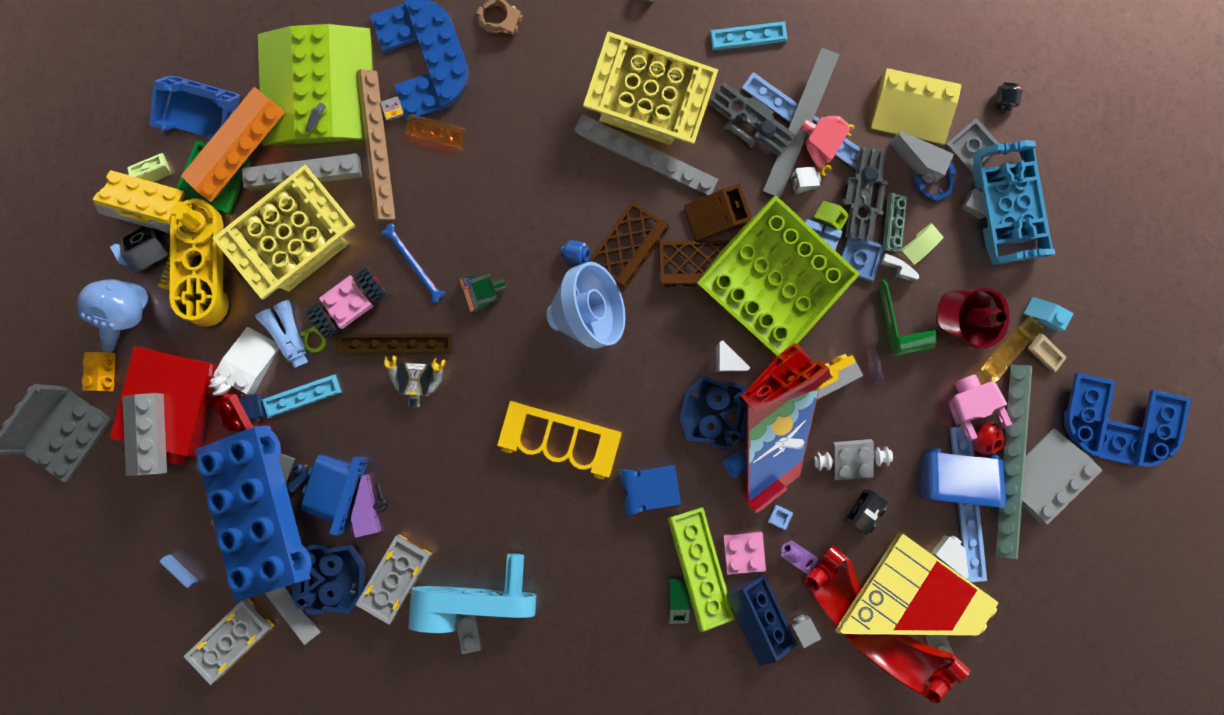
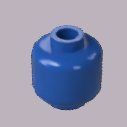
(575, 253)

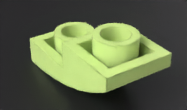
(922, 244)

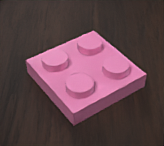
(744, 553)

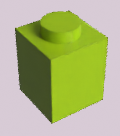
(831, 215)

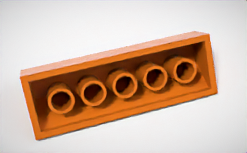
(232, 144)

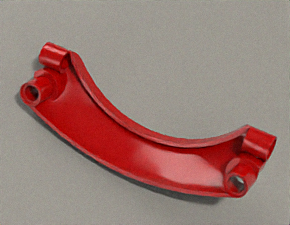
(908, 661)

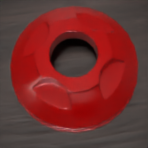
(989, 440)

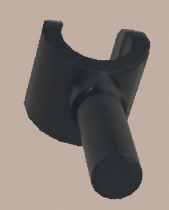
(382, 503)

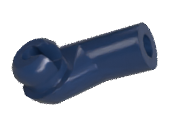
(300, 477)

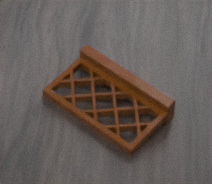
(644, 250)
(685, 280)

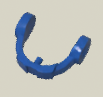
(919, 185)

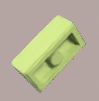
(150, 169)

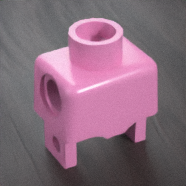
(976, 402)

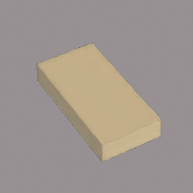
(1047, 352)

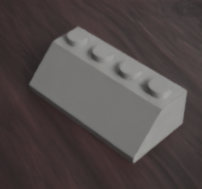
(144, 434)

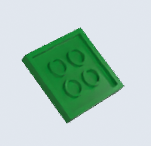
(227, 197)

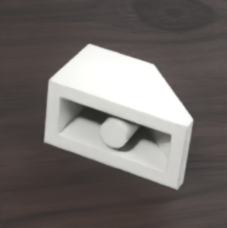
(805, 180)
(952, 554)

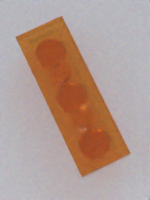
(435, 130)

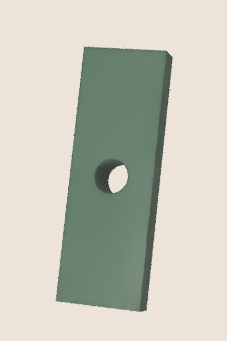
(894, 223)

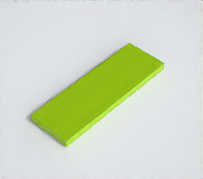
(701, 569)

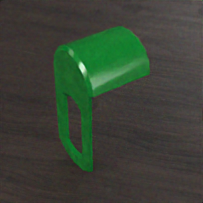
(903, 344)

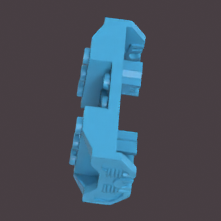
(1013, 202)

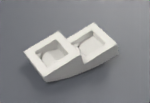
(903, 270)

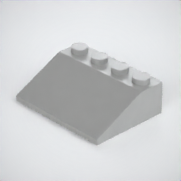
(1054, 476)

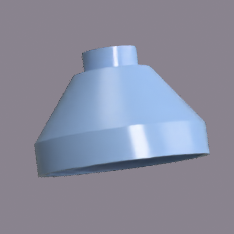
(588, 306)

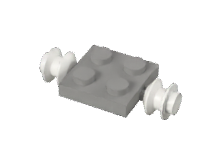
(853, 459)

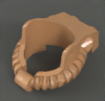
(509, 25)

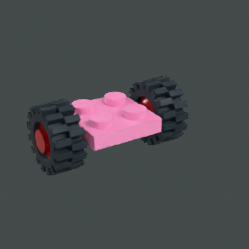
(345, 302)

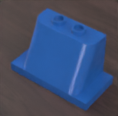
(332, 490)

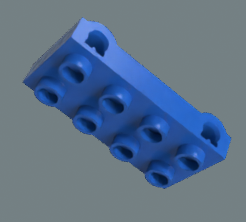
(252, 513)

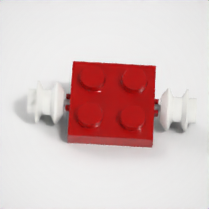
(228, 406)

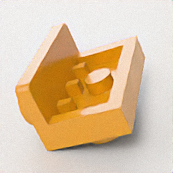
(98, 371)

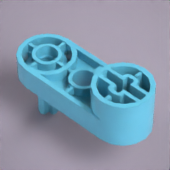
(435, 607)

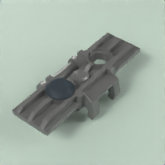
(754, 113)
(859, 193)

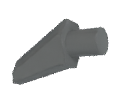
(315, 115)

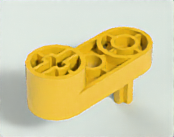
(196, 291)

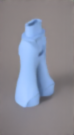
(289, 343)

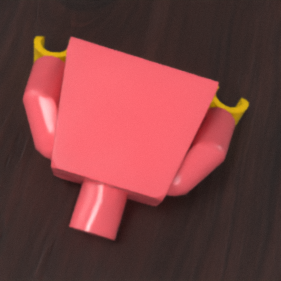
(825, 139)

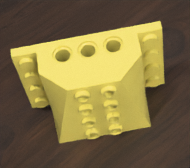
(649, 90)
(286, 234)

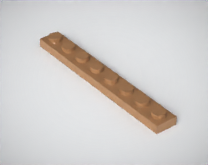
(376, 145)

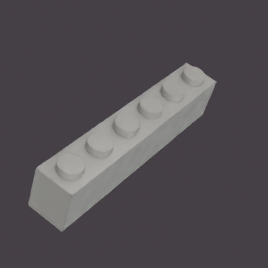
(325, 170)

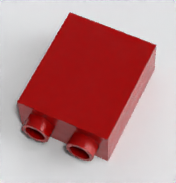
(185, 398)

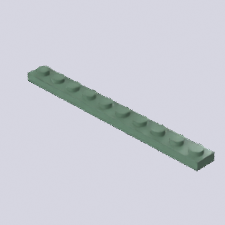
(1014, 461)

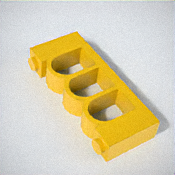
(513, 428)

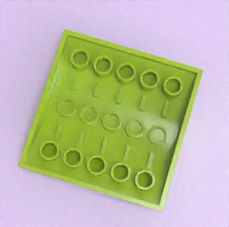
(314, 67)
(777, 276)

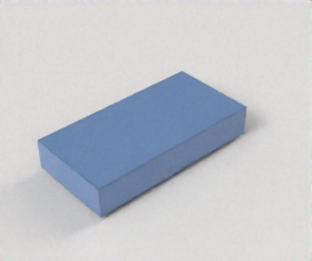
(178, 571)

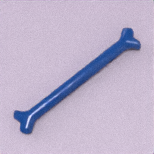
(435, 294)

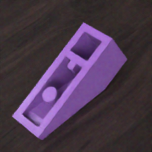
(364, 514)

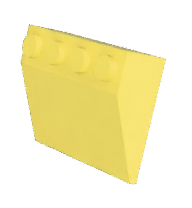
(915, 106)

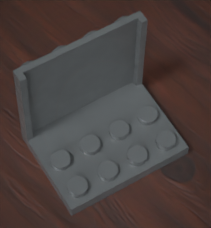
(53, 429)

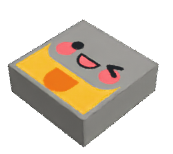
(392, 108)

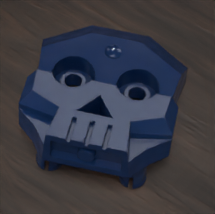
(701, 409)
(345, 579)

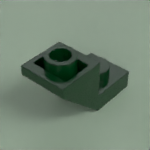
(679, 601)

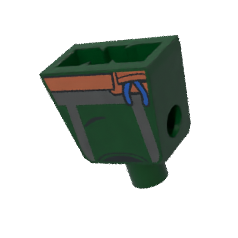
(480, 291)

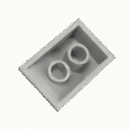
(922, 157)

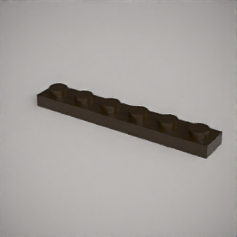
(394, 343)

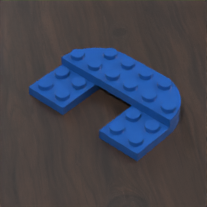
(447, 66)
(1095, 435)

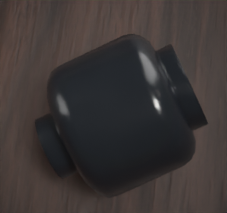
(1008, 96)

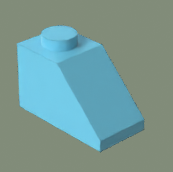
(1048, 314)

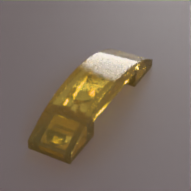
(1011, 348)

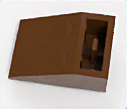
(718, 212)

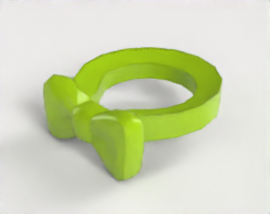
(305, 334)

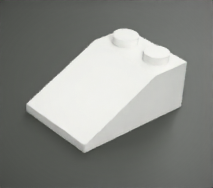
(247, 361)

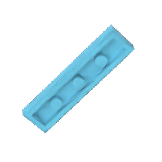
(748, 36)
(301, 396)

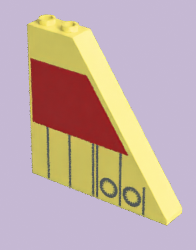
(916, 596)

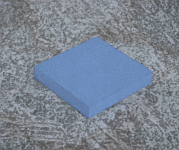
(863, 256)

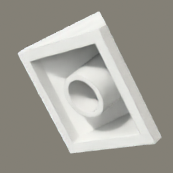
(728, 361)

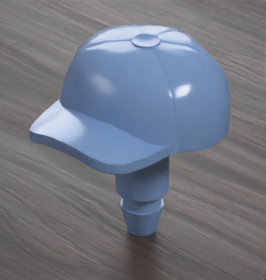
(111, 307)

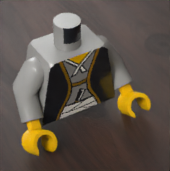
(415, 379)

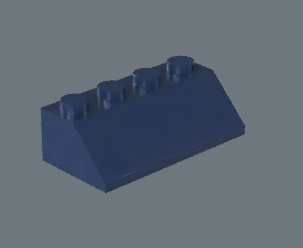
(762, 620)

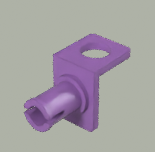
(798, 556)

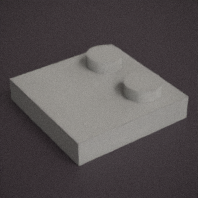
(969, 140)

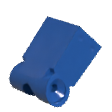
(649, 489)

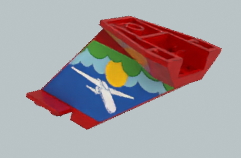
(779, 423)

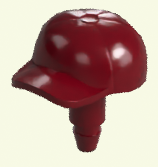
(974, 316)

